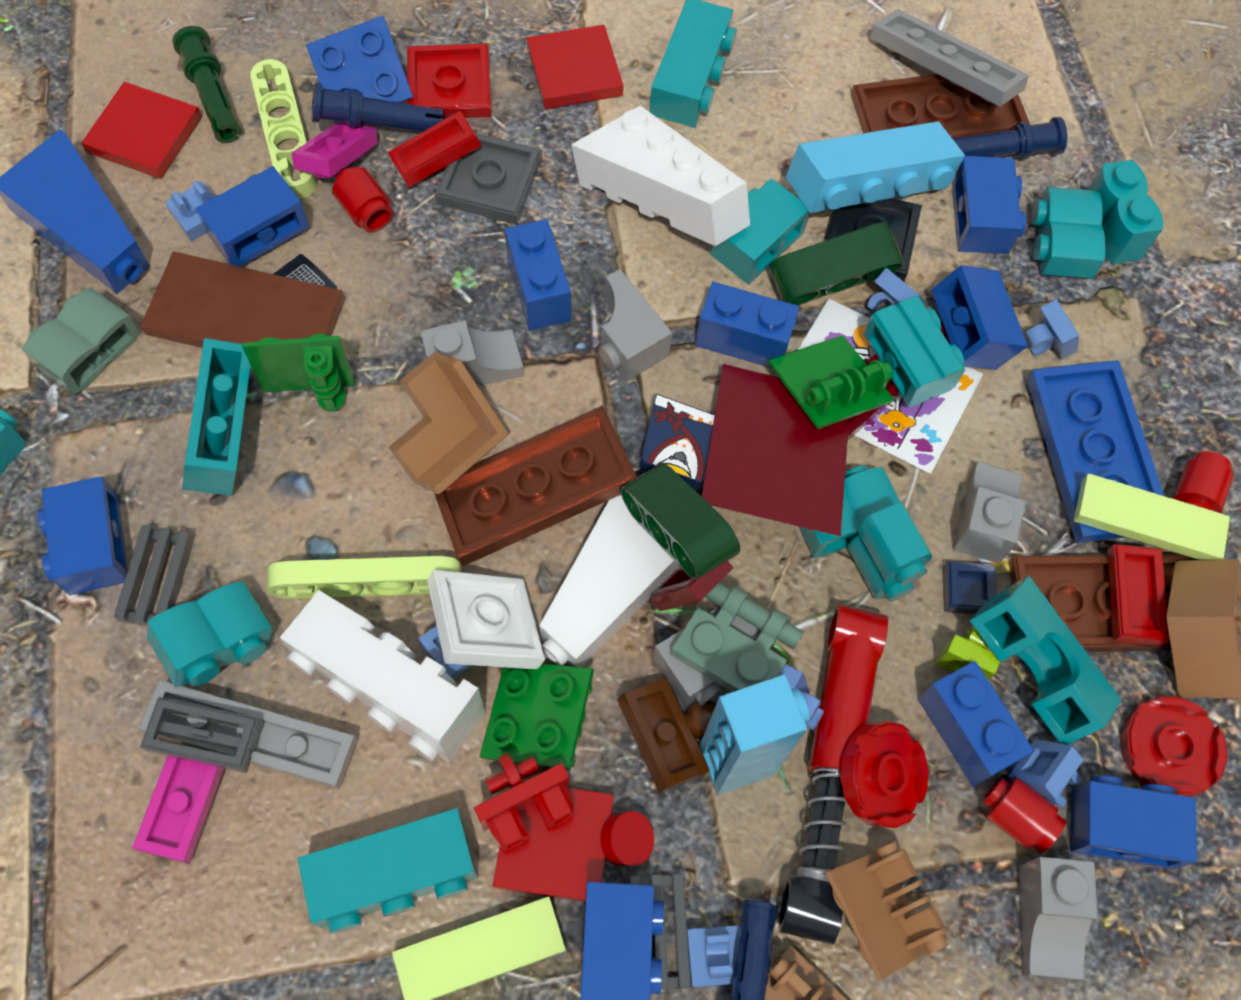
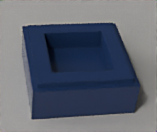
(967, 586)

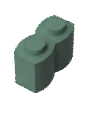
(81, 340)

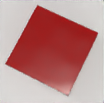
(574, 66)
(451, 78)
(141, 130)
(558, 858)

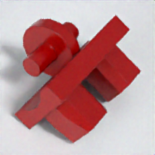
(502, 811)

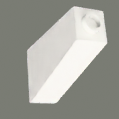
(604, 587)

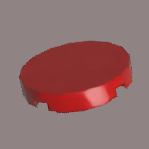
(1173, 745)
(884, 774)

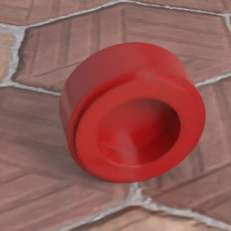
(627, 839)

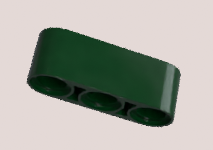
(836, 264)
(680, 520)

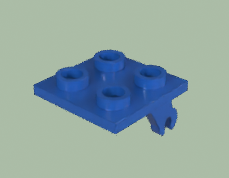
(361, 60)

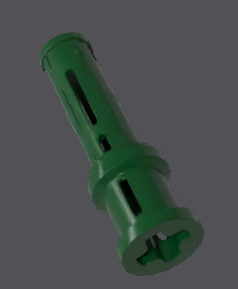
(204, 70)

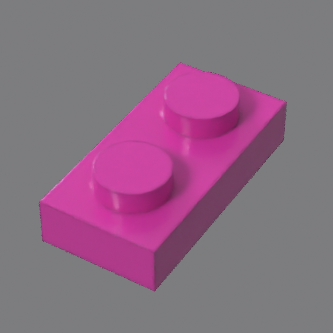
(334, 149)
(178, 809)

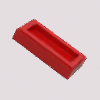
(434, 149)
(1137, 595)

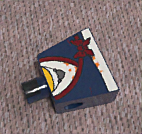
(680, 439)

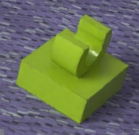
(963, 651)

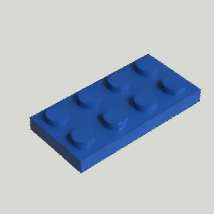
(1092, 431)

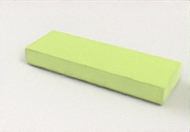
(1152, 518)
(479, 951)

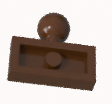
(666, 734)

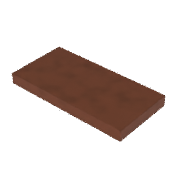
(930, 100)
(236, 304)
(534, 486)
(1081, 595)

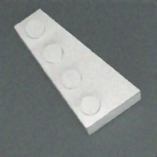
(663, 175)
(384, 677)

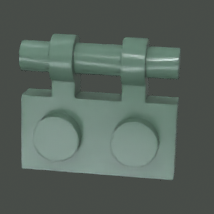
(727, 654)

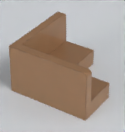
(455, 425)
(1206, 628)

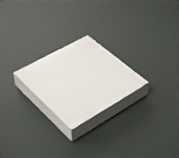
(484, 620)

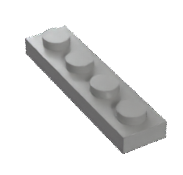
(949, 57)
(281, 746)

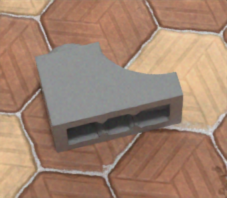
(635, 333)
(485, 354)
(990, 513)
(1056, 916)

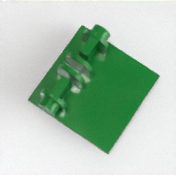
(303, 365)
(833, 381)
(538, 715)

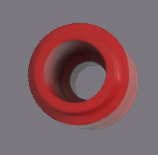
(362, 199)
(1205, 481)
(1023, 814)

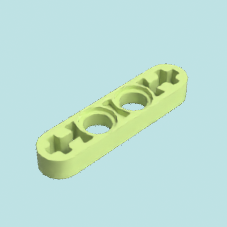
(281, 128)
(355, 576)

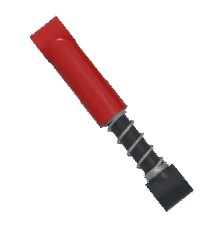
(854, 652)

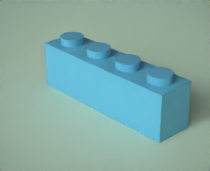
(873, 166)
(753, 733)

